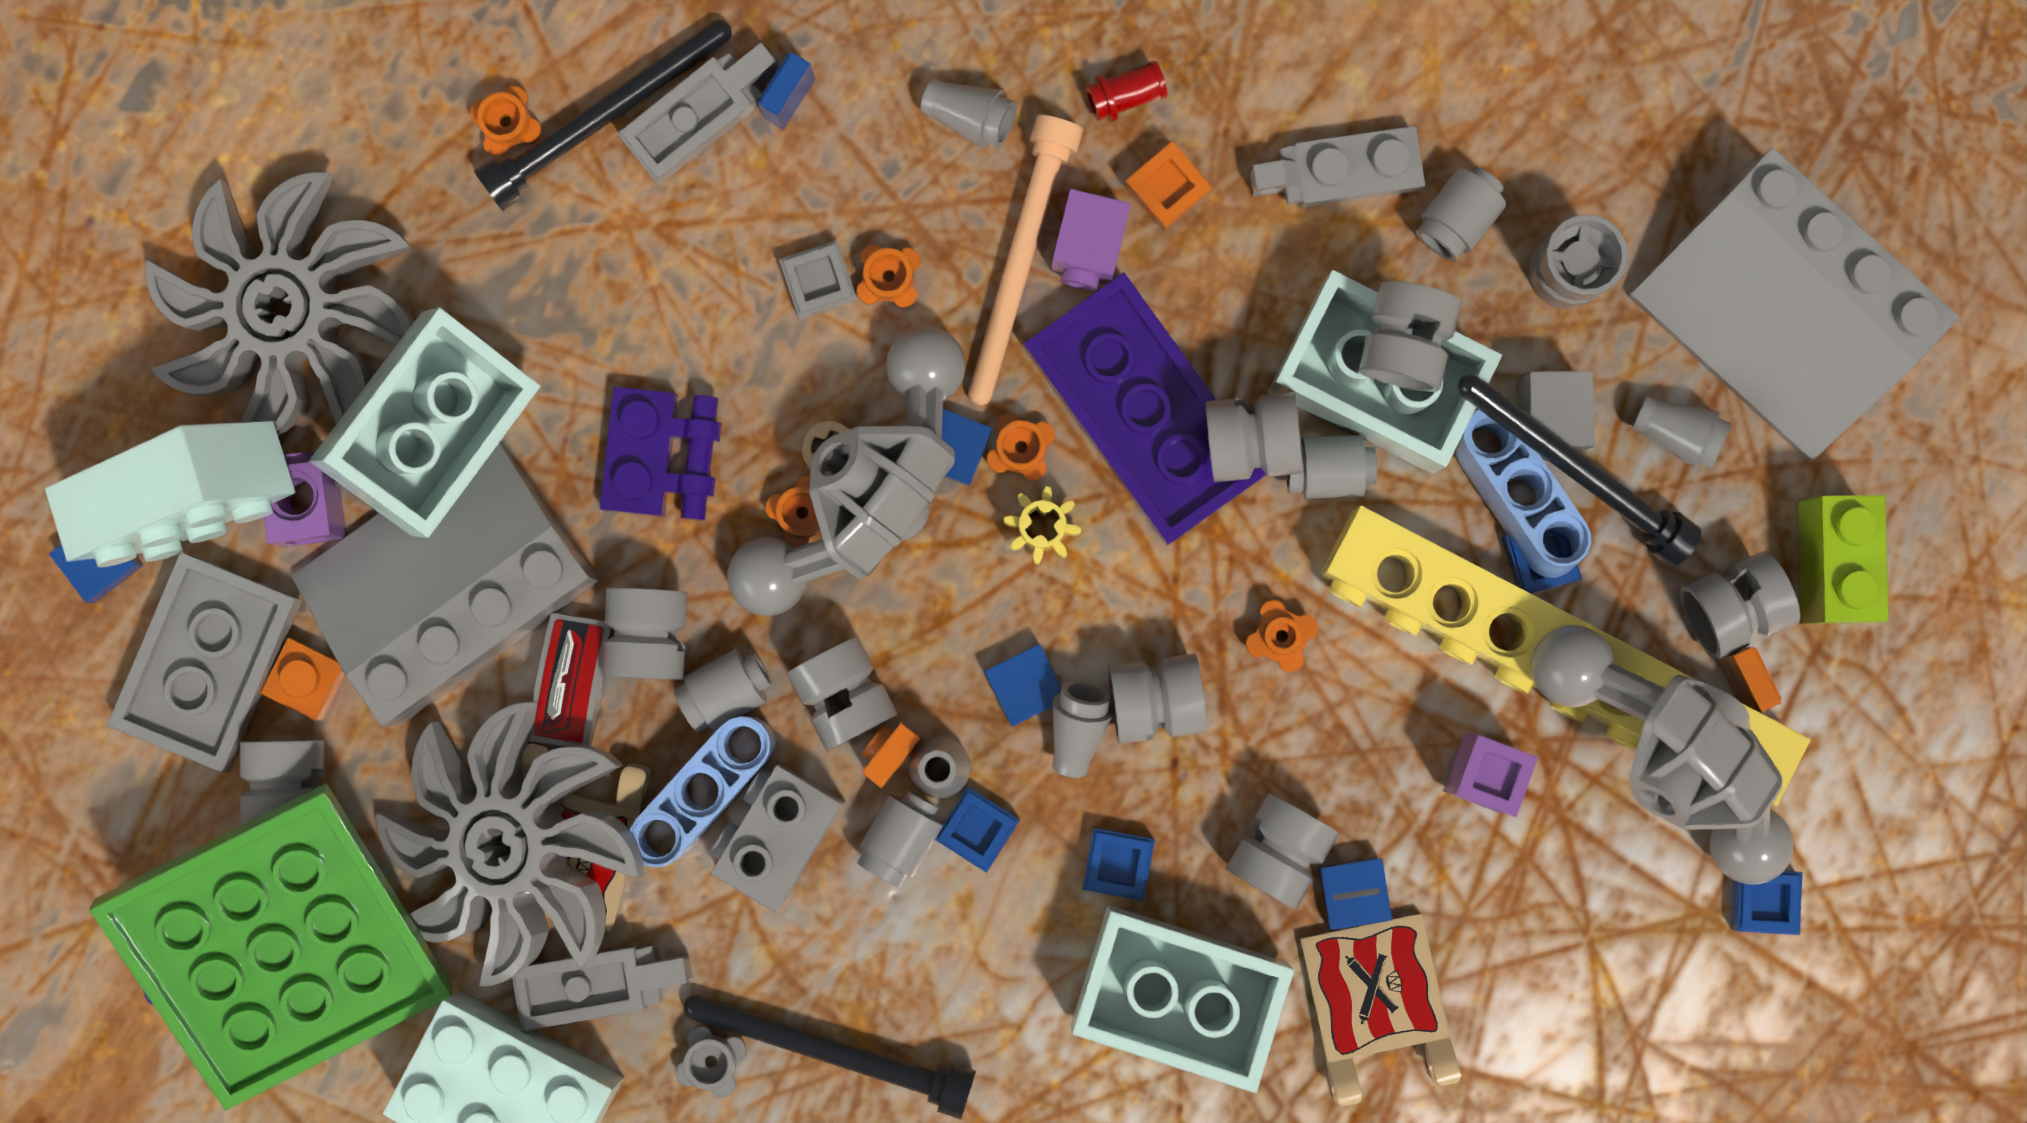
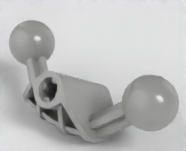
(865, 483)
(1693, 755)

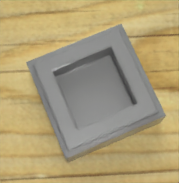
(818, 280)

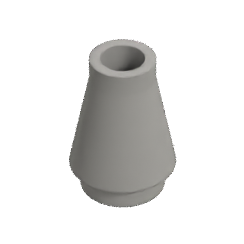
(971, 111)
(1683, 430)
(1079, 725)
(955, 756)

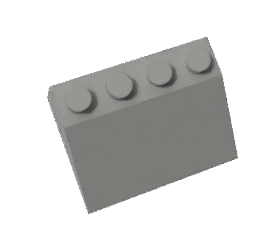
(1792, 305)
(433, 610)

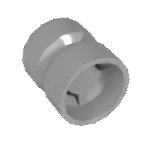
(1578, 261)
(1416, 358)
(1254, 437)
(1748, 601)
(644, 633)
(832, 673)
(1157, 698)
(277, 773)
(1282, 851)

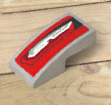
(569, 681)

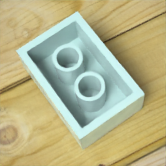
(1400, 420)
(425, 423)
(170, 492)
(1181, 998)
(487, 1070)

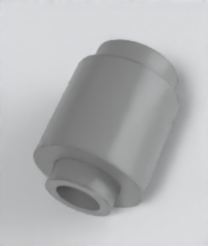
(1461, 213)
(1334, 467)
(723, 690)
(900, 837)

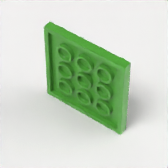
(272, 947)

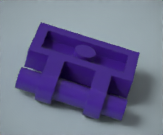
(641, 453)

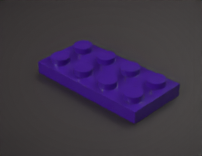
(1137, 405)

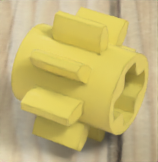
(1044, 508)

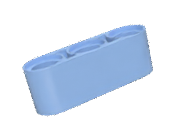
(1522, 522)
(677, 808)

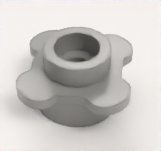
(694, 1067)

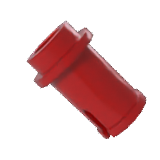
(1126, 91)

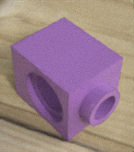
(1089, 239)
(318, 524)
(1490, 774)

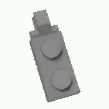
(698, 111)
(1344, 168)
(609, 985)

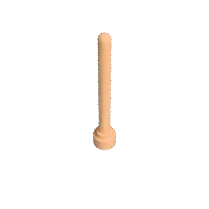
(1054, 143)

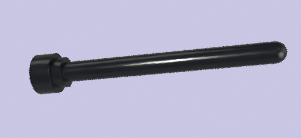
(508, 177)
(1667, 534)
(944, 1087)

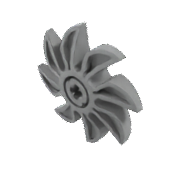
(286, 276)
(509, 843)

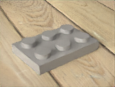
(204, 662)

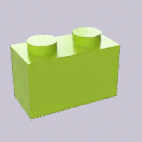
(1843, 560)

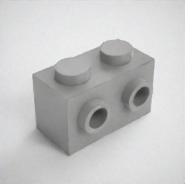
(776, 836)

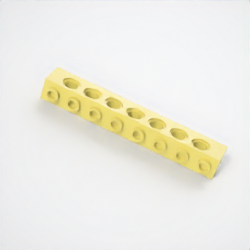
(1484, 596)

